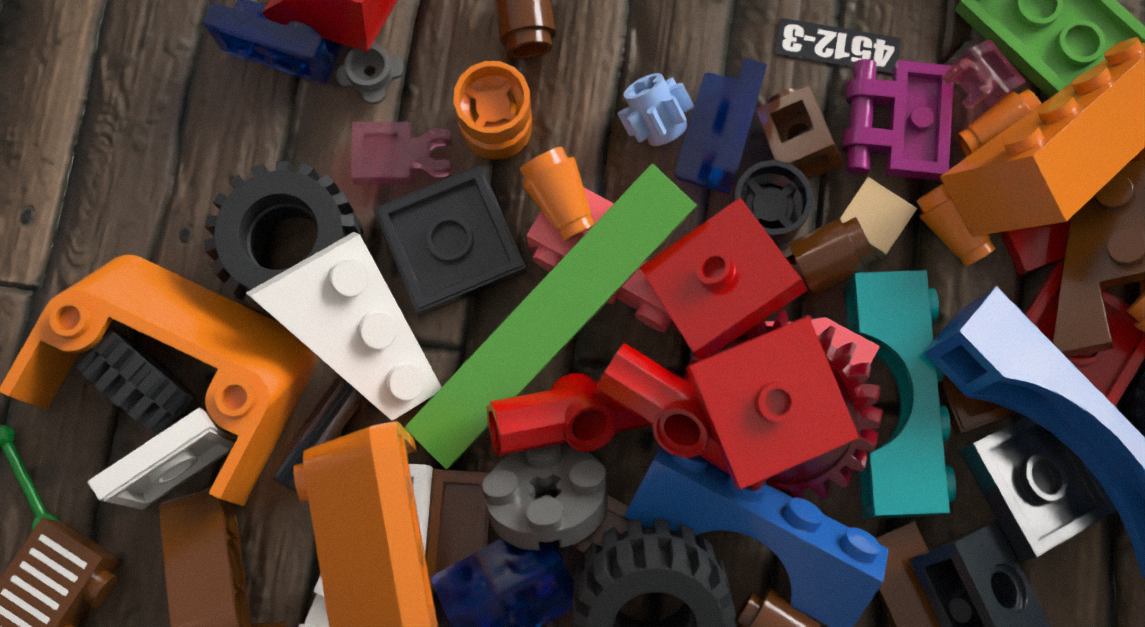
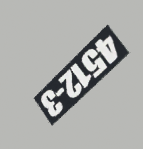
(836, 44)

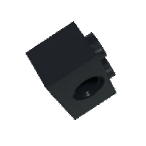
(978, 582)

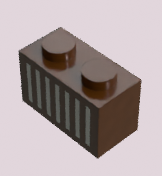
(56, 578)

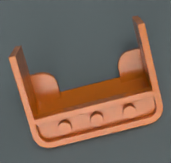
(256, 357)
(367, 529)

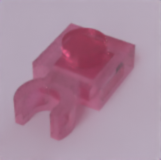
(984, 75)
(389, 152)

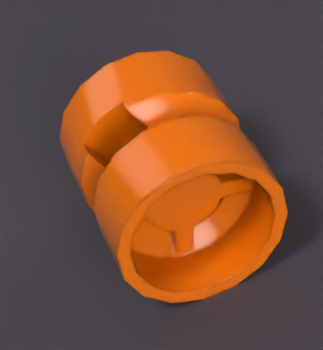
(493, 109)

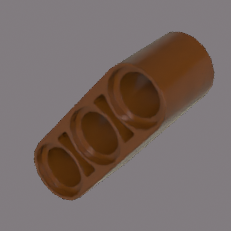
(203, 562)

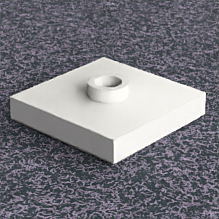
(164, 462)

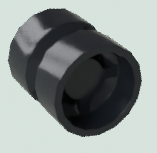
(777, 198)

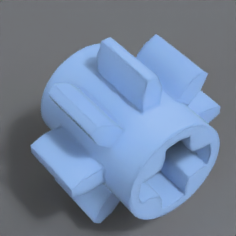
(655, 109)

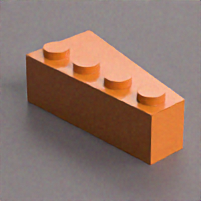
(1058, 152)

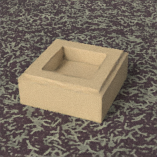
(880, 215)

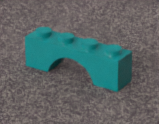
(909, 469)

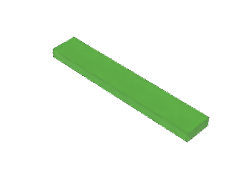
(552, 314)

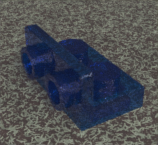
(289, 48)
(720, 127)
(505, 587)

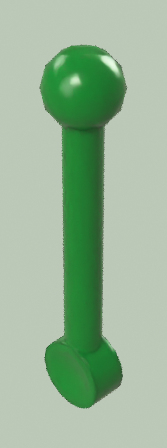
(7, 438)

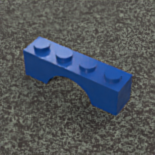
(828, 564)

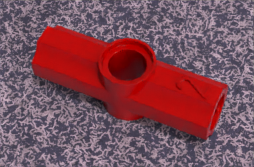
(664, 403)
(565, 413)

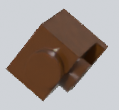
(793, 113)

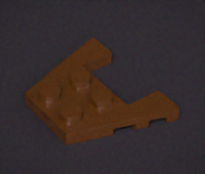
(1101, 253)

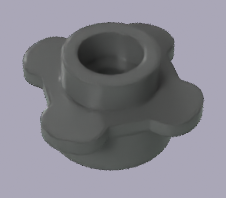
(374, 86)

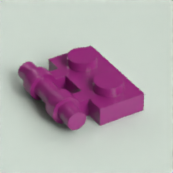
(918, 119)

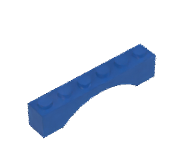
(1008, 361)

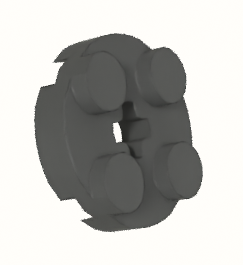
(568, 517)

